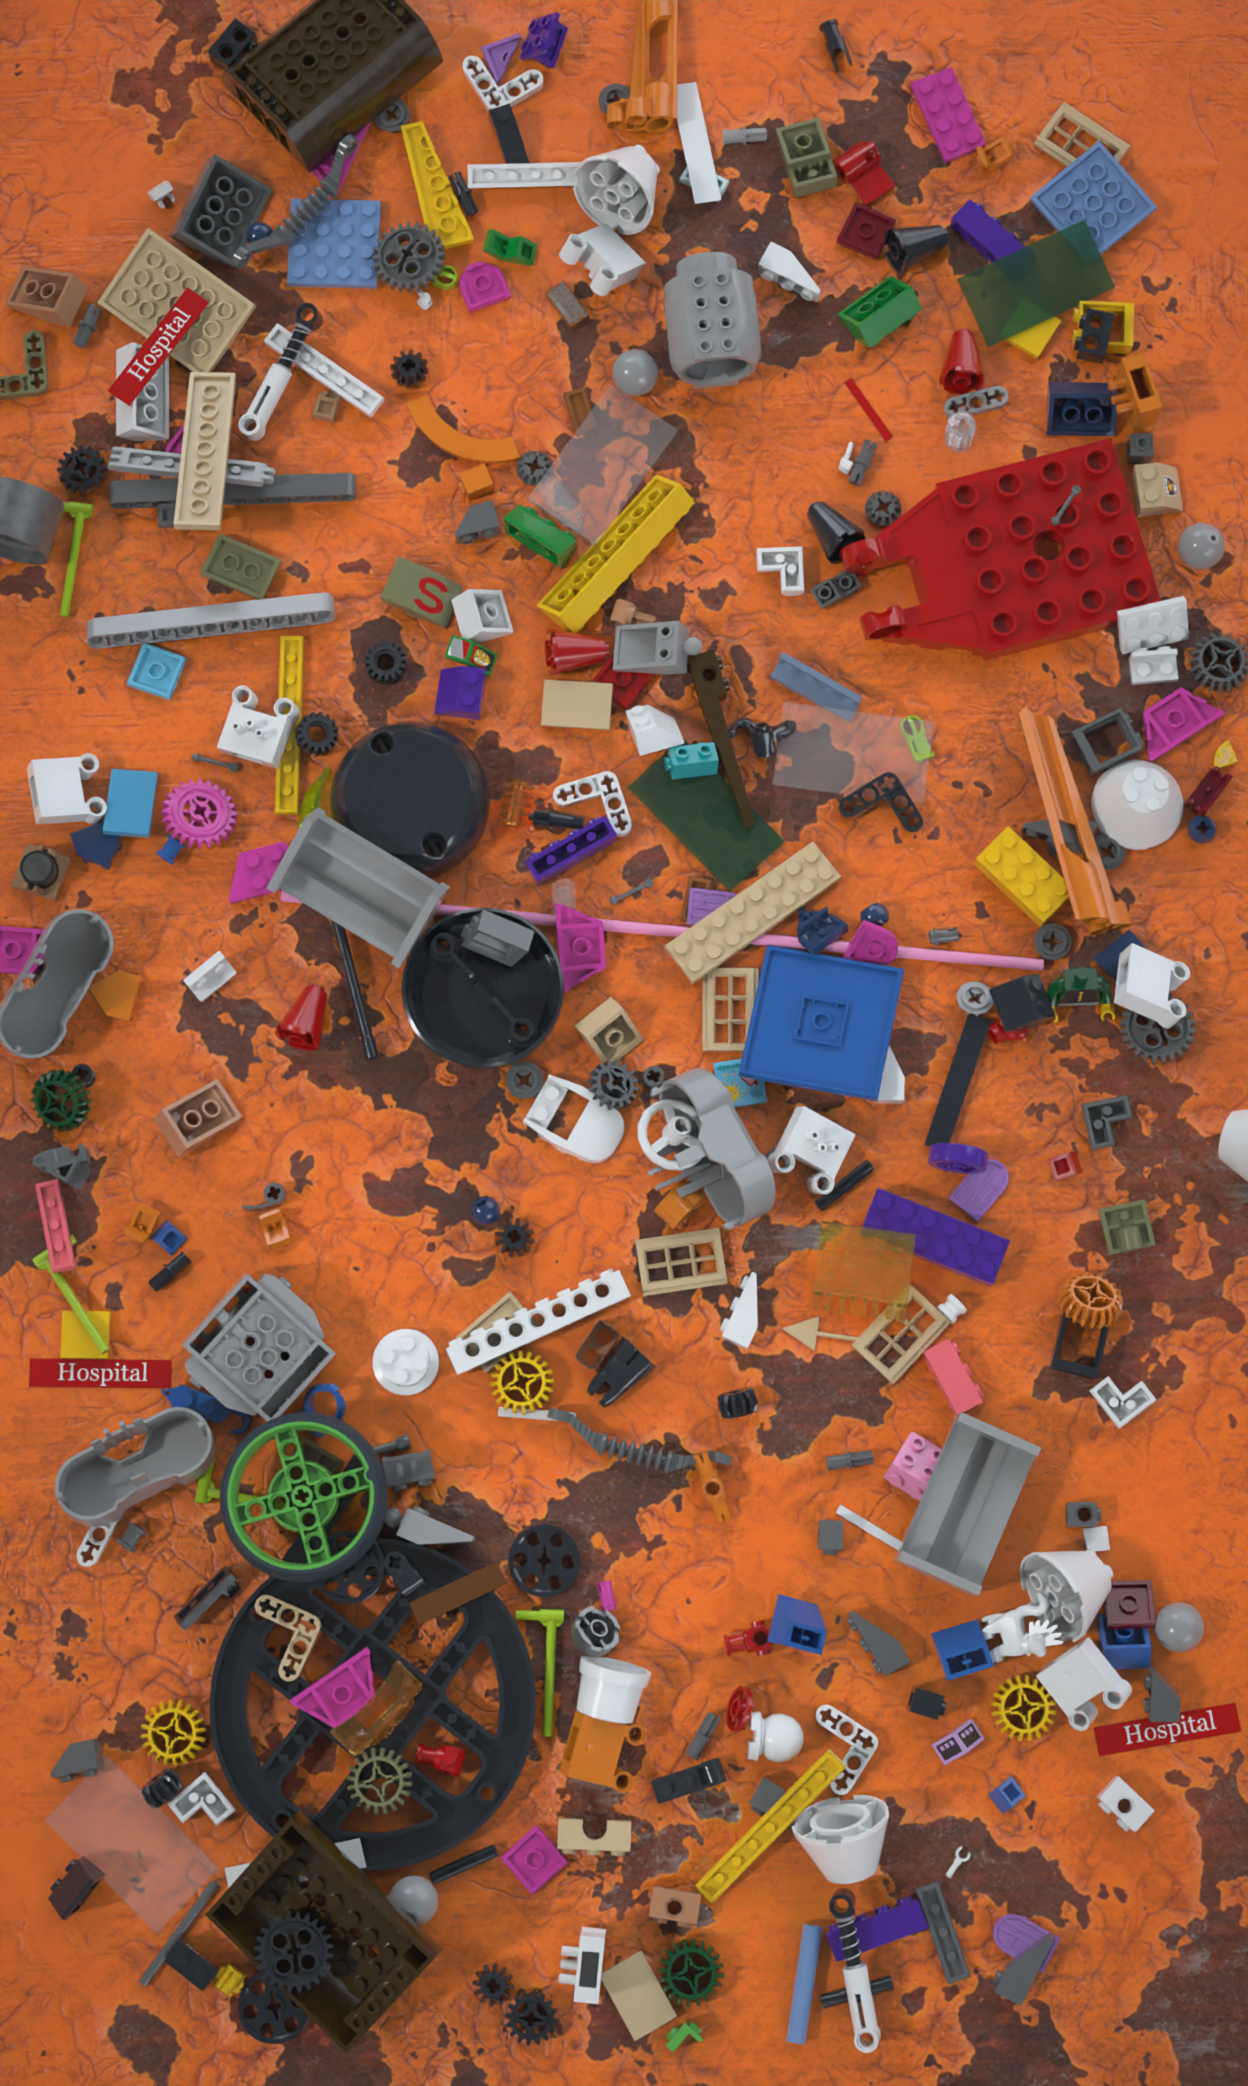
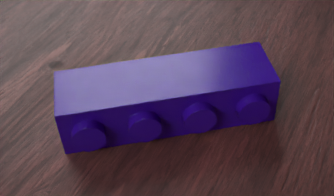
(984, 232)
(881, 1927)

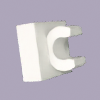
(161, 191)

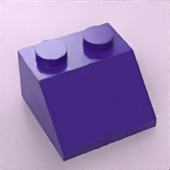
(461, 692)

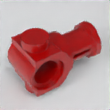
(747, 1638)
(444, 1759)

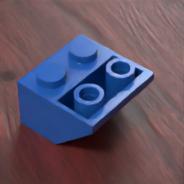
(797, 1625)
(962, 1650)

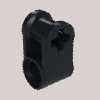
(406, 1576)

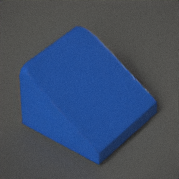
(168, 1237)
(1006, 1794)

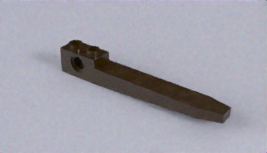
(709, 697)

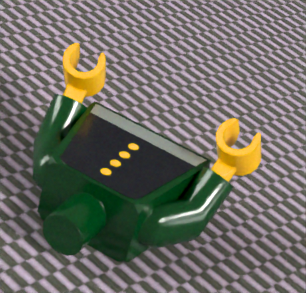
(1080, 988)

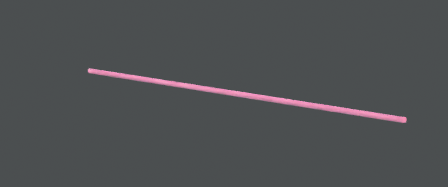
(768, 939)

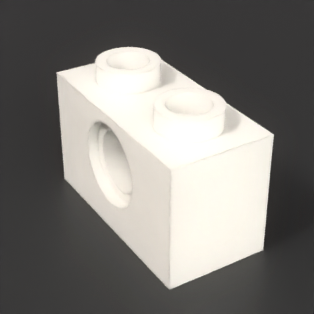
(1138, 1811)

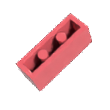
(953, 1376)

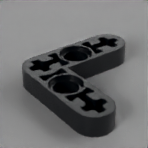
(890, 795)

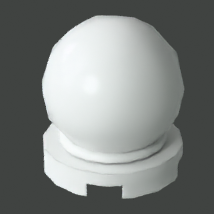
(775, 1737)

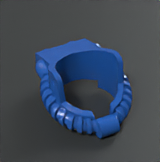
(309, 1401)

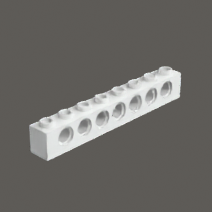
(616, 1292)

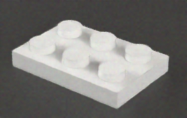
(1153, 624)

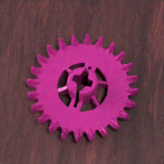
(199, 827)

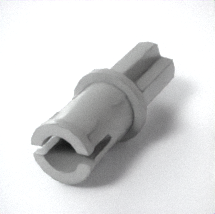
(744, 135)

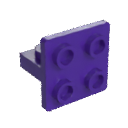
(544, 40)

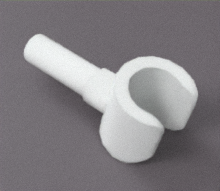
(424, 300)
(845, 464)
(957, 1862)

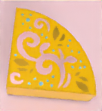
(1224, 756)

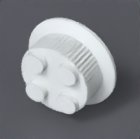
(405, 1362)

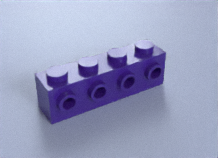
(571, 850)

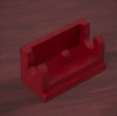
(1208, 791)

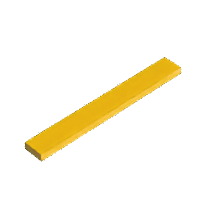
(290, 687)
(770, 1826)

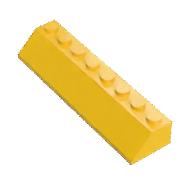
(616, 553)

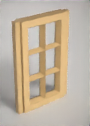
(1083, 123)
(709, 998)
(679, 1240)
(915, 1349)

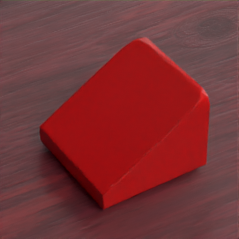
(1065, 1165)

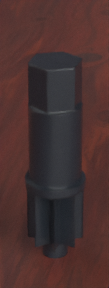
(556, 819)

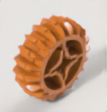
(1104, 1304)

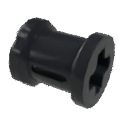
(90, 1078)

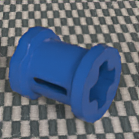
(170, 849)

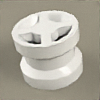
(952, 1308)

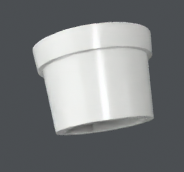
(610, 1688)

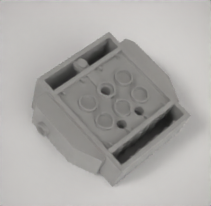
(236, 1370)

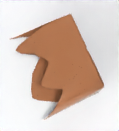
(601, 1349)

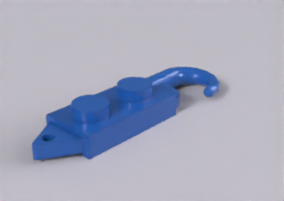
(205, 1405)

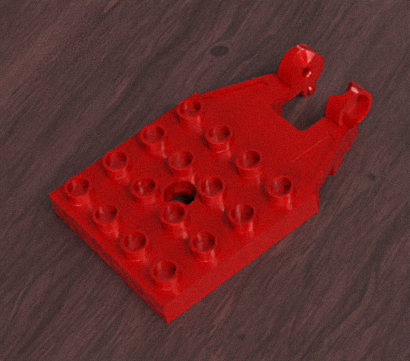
(978, 561)

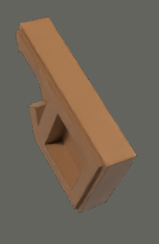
(326, 406)

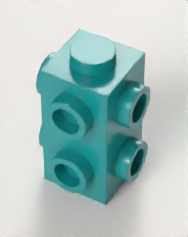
(692, 760)

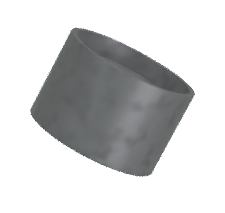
(27, 521)

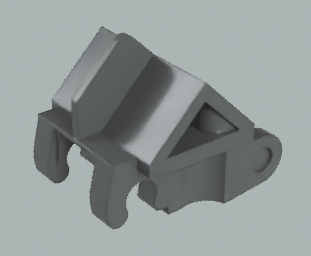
(65, 1165)

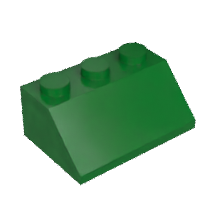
(880, 311)
(540, 535)

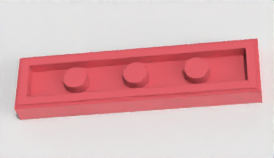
(55, 1226)

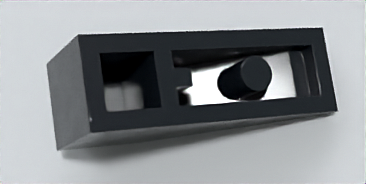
(508, 134)

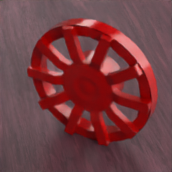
(739, 1709)

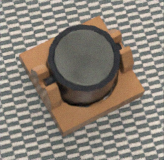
(39, 871)

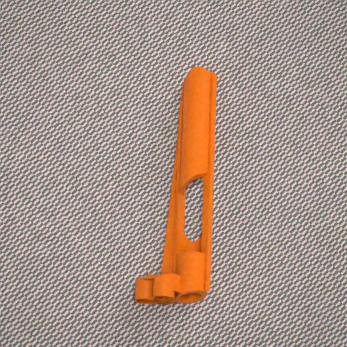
(651, 100)
(1086, 879)

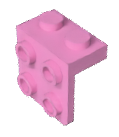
(913, 1465)

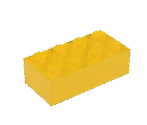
(1023, 876)

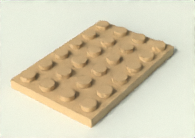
(152, 284)

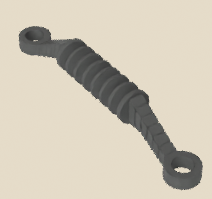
(283, 235)
(600, 1444)

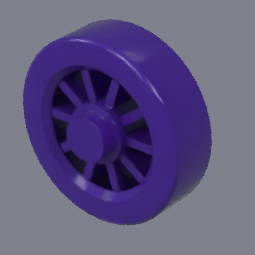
(958, 1158)

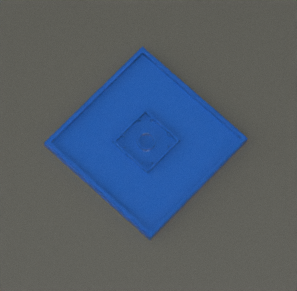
(821, 1023)

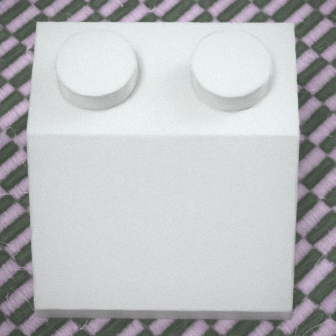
(482, 615)
(652, 729)

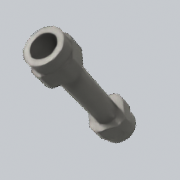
(401, 1443)

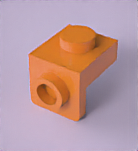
(994, 154)
(142, 1223)
(275, 1228)

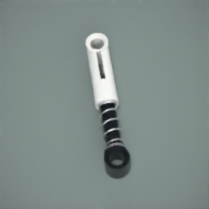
(279, 374)
(855, 1974)

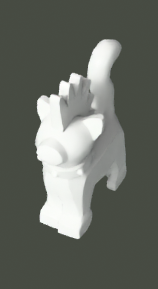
(1014, 1635)

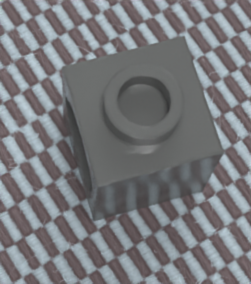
(1140, 448)
(1071, 1514)
(830, 1536)

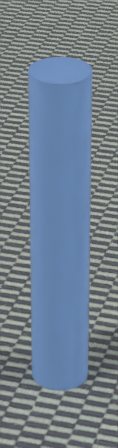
(804, 1984)

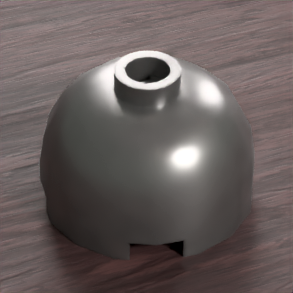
(595, 1632)

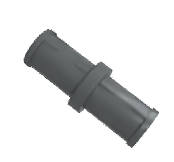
(862, 463)

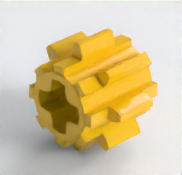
(229, 1979)

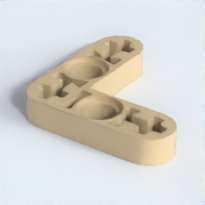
(299, 1635)

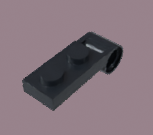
(688, 1780)

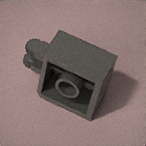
(409, 1469)

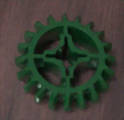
(50, 1090)
(703, 1969)

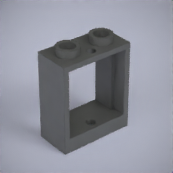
(1085, 751)
(497, 938)

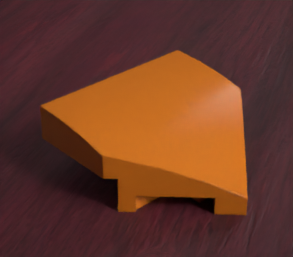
(116, 994)

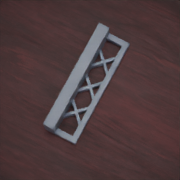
(813, 685)

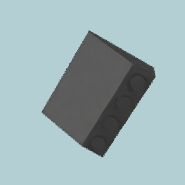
(220, 210)

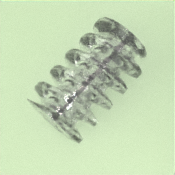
(960, 432)

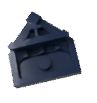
(95, 846)
(819, 929)
(1109, 958)

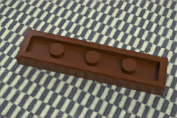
(458, 1593)

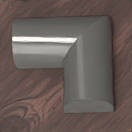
(1099, 1116)

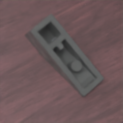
(1021, 1971)

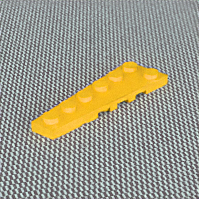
(435, 195)

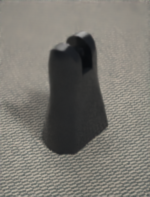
(620, 1372)

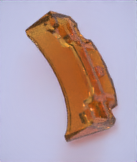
(381, 1712)

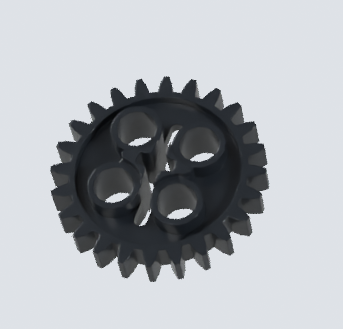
(315, 1949)

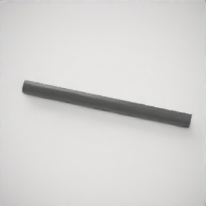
(179, 1932)

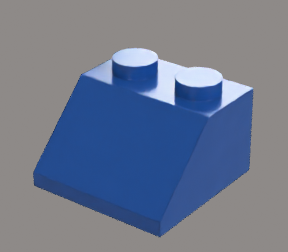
(1124, 1646)

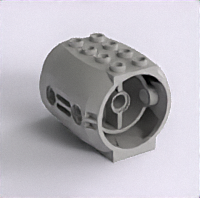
(711, 321)

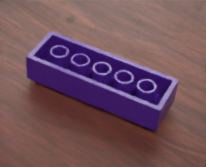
(940, 1237)

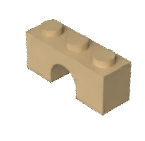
(572, 1837)

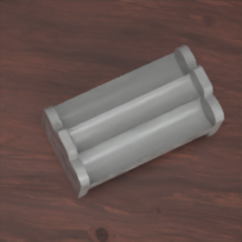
(358, 885)
(966, 1504)

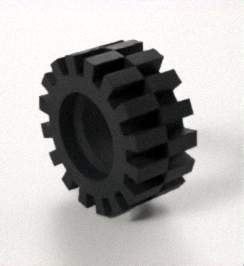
(385, 649)
(316, 747)

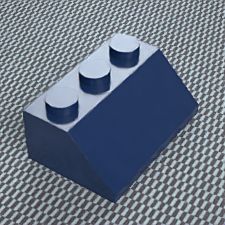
(1080, 409)

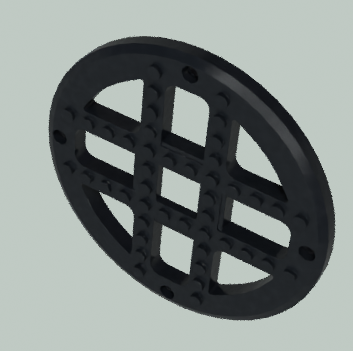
(454, 1816)

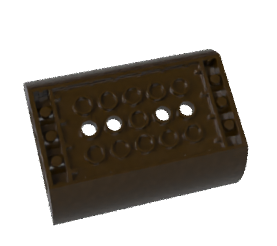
(347, 83)
(359, 1982)

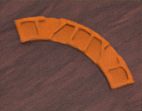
(459, 444)

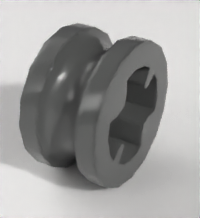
(656, 1070)

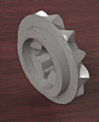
(975, 990)

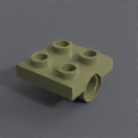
(1126, 1227)

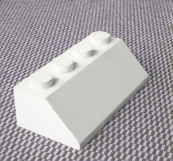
(149, 413)

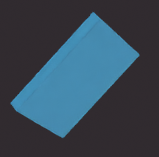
(130, 803)

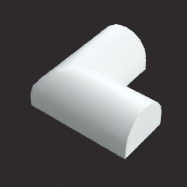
(787, 562)
(1122, 1407)
(203, 1794)

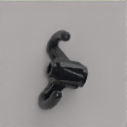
(763, 735)

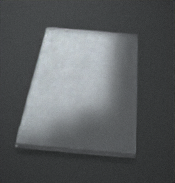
(602, 465)
(850, 748)
(133, 1844)

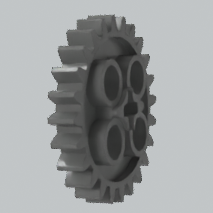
(426, 265)
(1138, 1034)

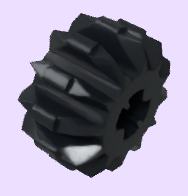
(415, 374)
(507, 1241)
(737, 1403)
(162, 1788)
(486, 1989)

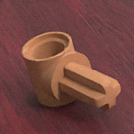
(626, 614)

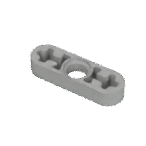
(990, 392)

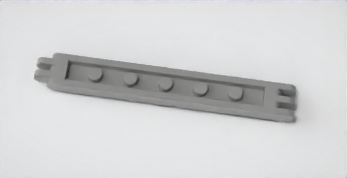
(168, 465)

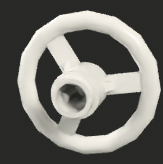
(674, 1133)

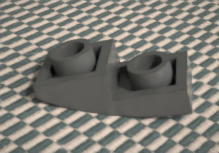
(836, 589)

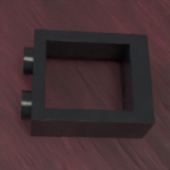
(1075, 1368)

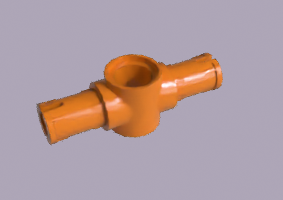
(708, 1475)

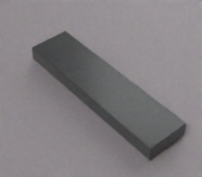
(942, 1932)

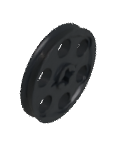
(533, 1567)
(357, 1576)
(267, 2015)

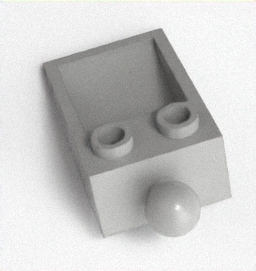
(654, 648)
(424, 1530)

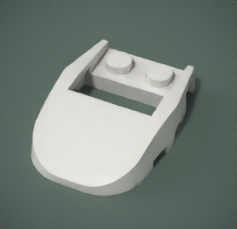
(596, 1131)

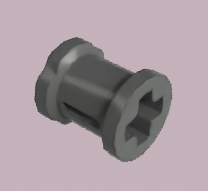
(131, 1537)

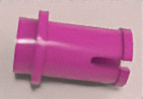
(606, 1596)

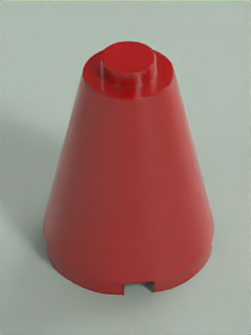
(962, 364)
(573, 650)
(304, 1019)

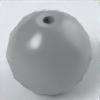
(635, 372)
(1201, 546)
(1179, 1627)
(416, 1898)

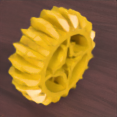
(529, 1402)
(1020, 1696)
(171, 1744)

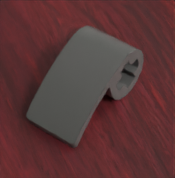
(271, 1202)

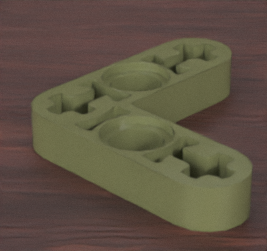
(28, 380)

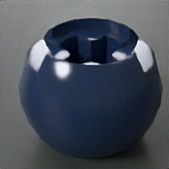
(258, 231)
(1207, 823)
(875, 913)
(485, 1210)

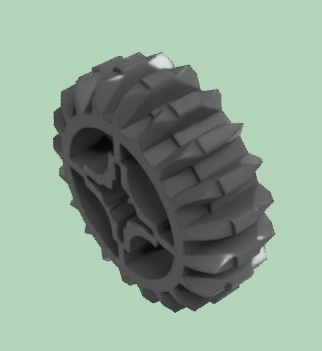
(1211, 646)

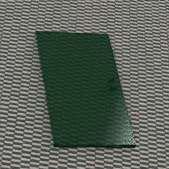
(1036, 283)
(707, 821)

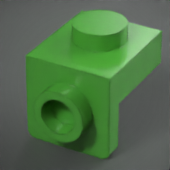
(677, 2035)

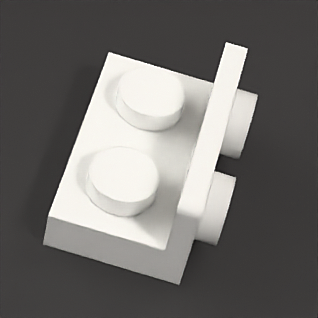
(1153, 666)
(210, 976)

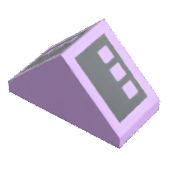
(958, 1742)

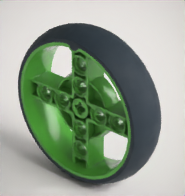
(239, 1515)

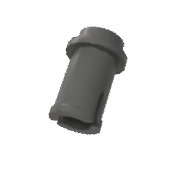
(943, 935)

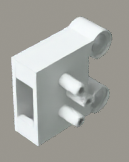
(605, 255)
(256, 734)
(59, 792)
(1145, 985)
(815, 1143)
(1078, 1678)
(588, 1966)

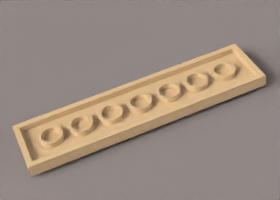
(205, 451)
(752, 912)

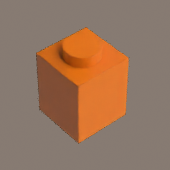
(475, 482)

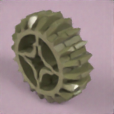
(399, 1776)

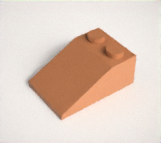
(47, 295)
(197, 1117)

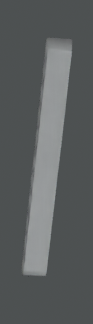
(210, 620)

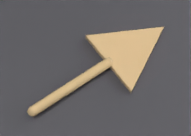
(808, 1331)

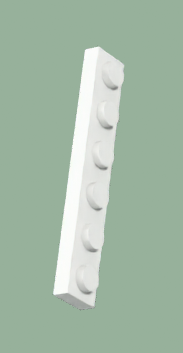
(521, 174)
(328, 373)

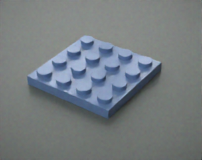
(1096, 191)
(336, 246)

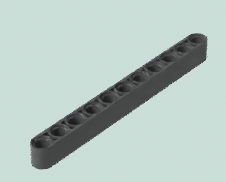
(285, 489)

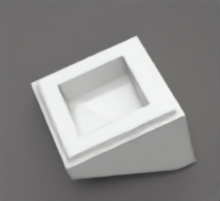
(1096, 1538)

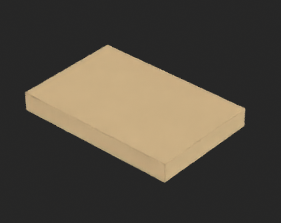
(577, 704)
(503, 1308)
(638, 1995)

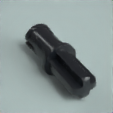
(463, 194)
(169, 1271)

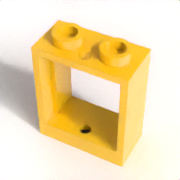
(1122, 309)

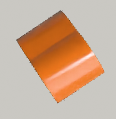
(676, 1209)

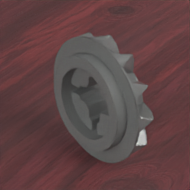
(608, 94)
(402, 115)
(529, 458)
(880, 517)
(1117, 852)
(1060, 934)
(524, 1069)

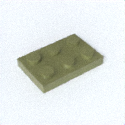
(240, 567)

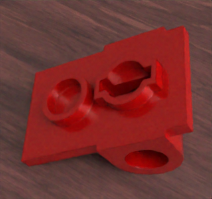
(863, 172)

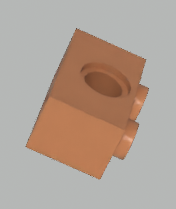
(663, 1895)

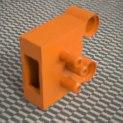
(1138, 392)
(595, 1750)

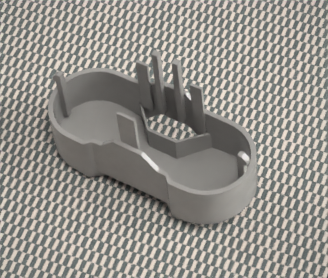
(72, 951)
(744, 1182)
(99, 1488)

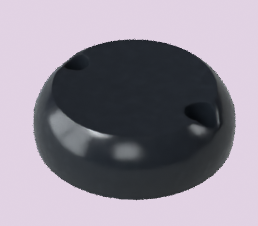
(414, 796)
(472, 1004)

